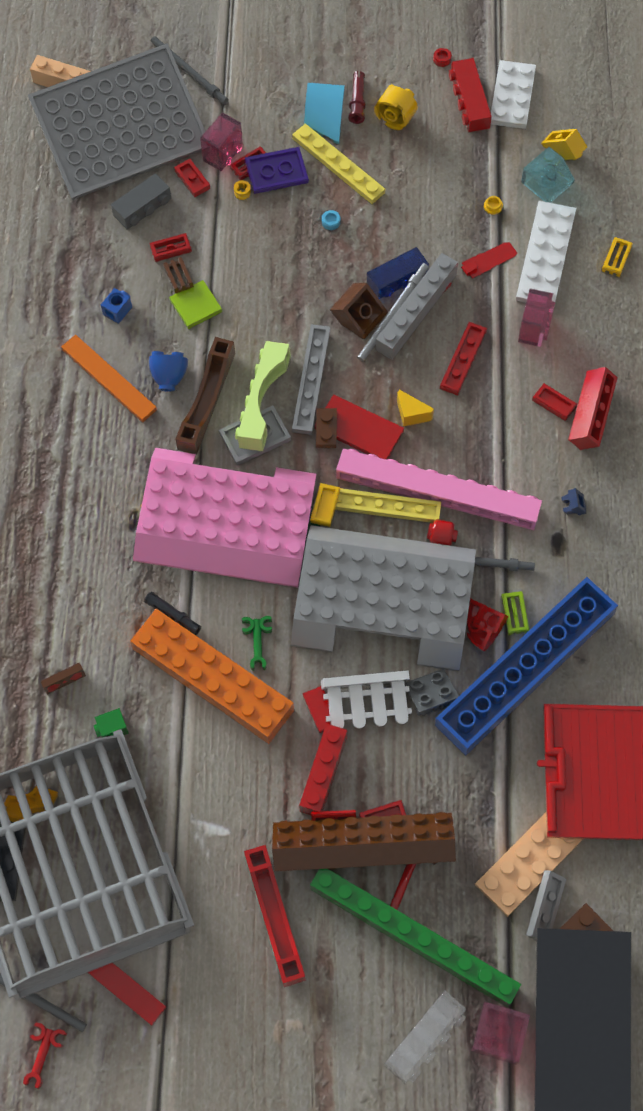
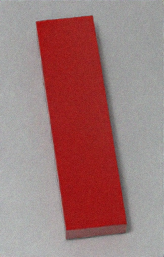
(463, 358)
(129, 992)

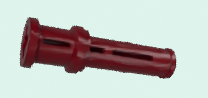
(357, 103)

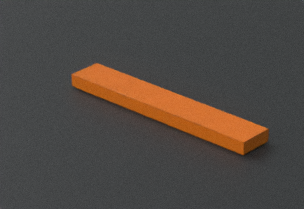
(109, 378)

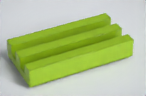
(517, 629)

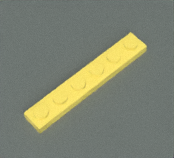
(338, 163)
(388, 505)

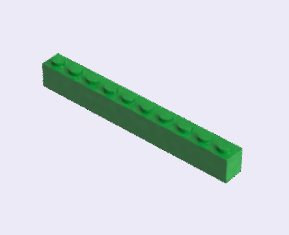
(415, 936)

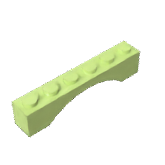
(272, 364)

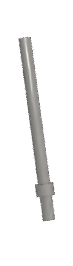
(413, 281)

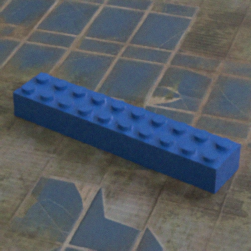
(525, 666)

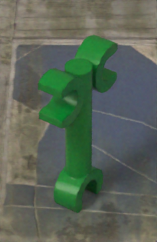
(257, 627)

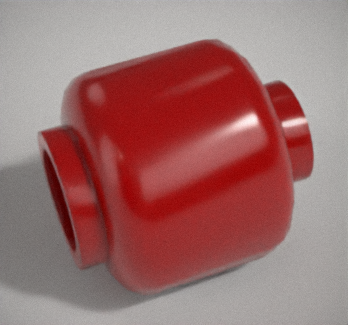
(442, 532)

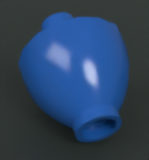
(167, 369)

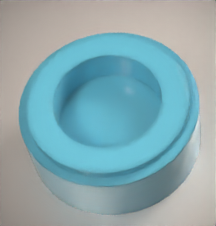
(331, 220)

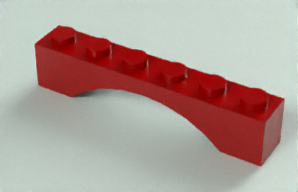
(274, 916)

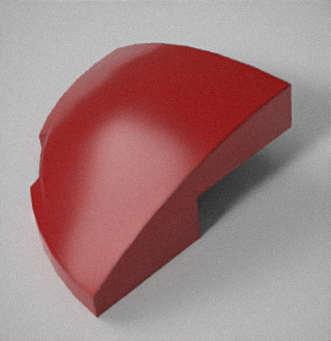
(484, 624)

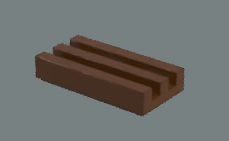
(173, 265)

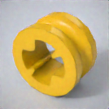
(242, 195)

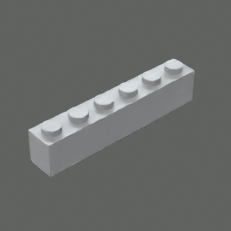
(416, 306)

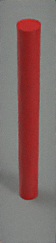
(401, 888)

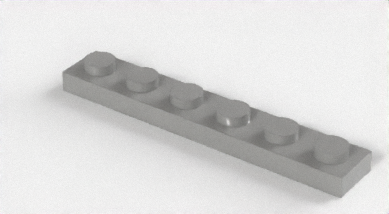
(311, 379)

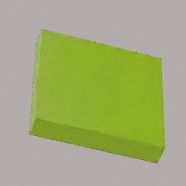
(195, 304)

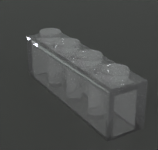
(425, 1037)

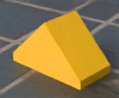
(412, 410)

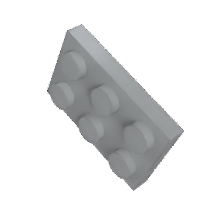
(276, 437)

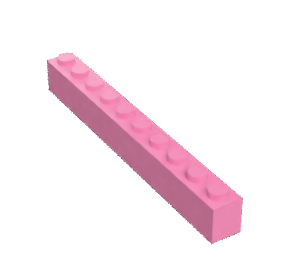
(430, 485)

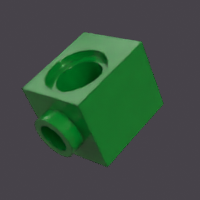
(110, 722)

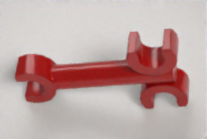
(47, 1037)

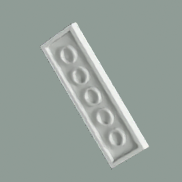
(546, 249)

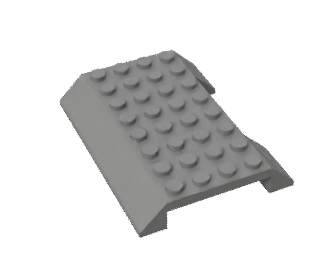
(385, 590)

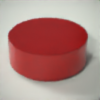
(442, 57)

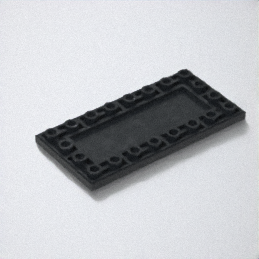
(583, 1020)

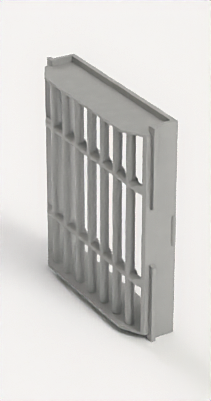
(123, 946)

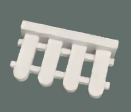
(376, 692)

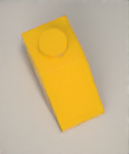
(566, 143)

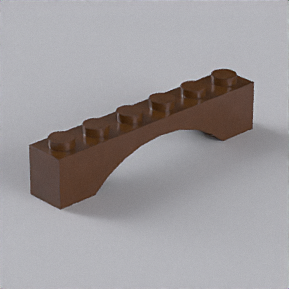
(197, 420)

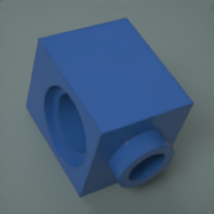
(117, 312)

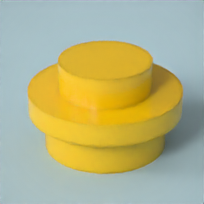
(493, 205)

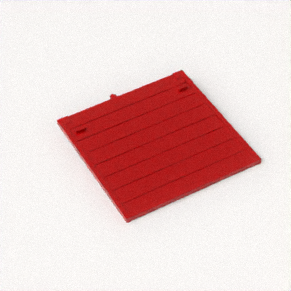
(593, 771)

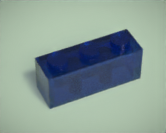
(395, 273)

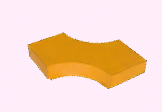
(34, 801)

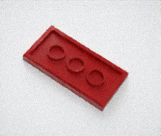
(364, 429)

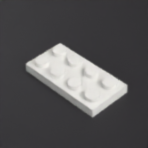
(512, 94)

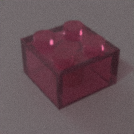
(222, 142)
(536, 318)
(500, 1033)

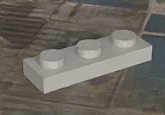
(546, 903)

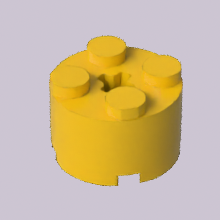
(396, 107)

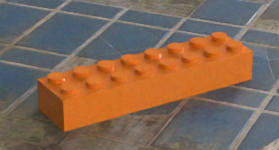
(212, 676)

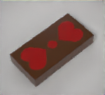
(63, 678)

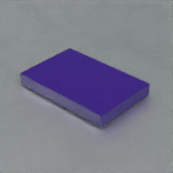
(276, 170)

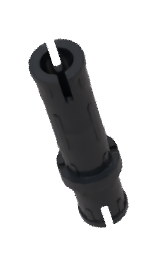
(179, 617)

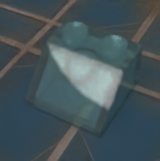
(547, 175)

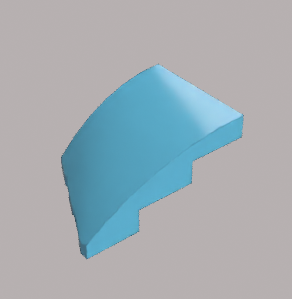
(324, 109)

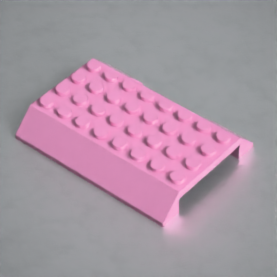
(224, 519)

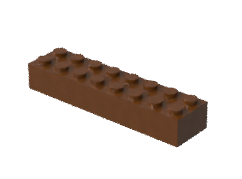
(363, 841)

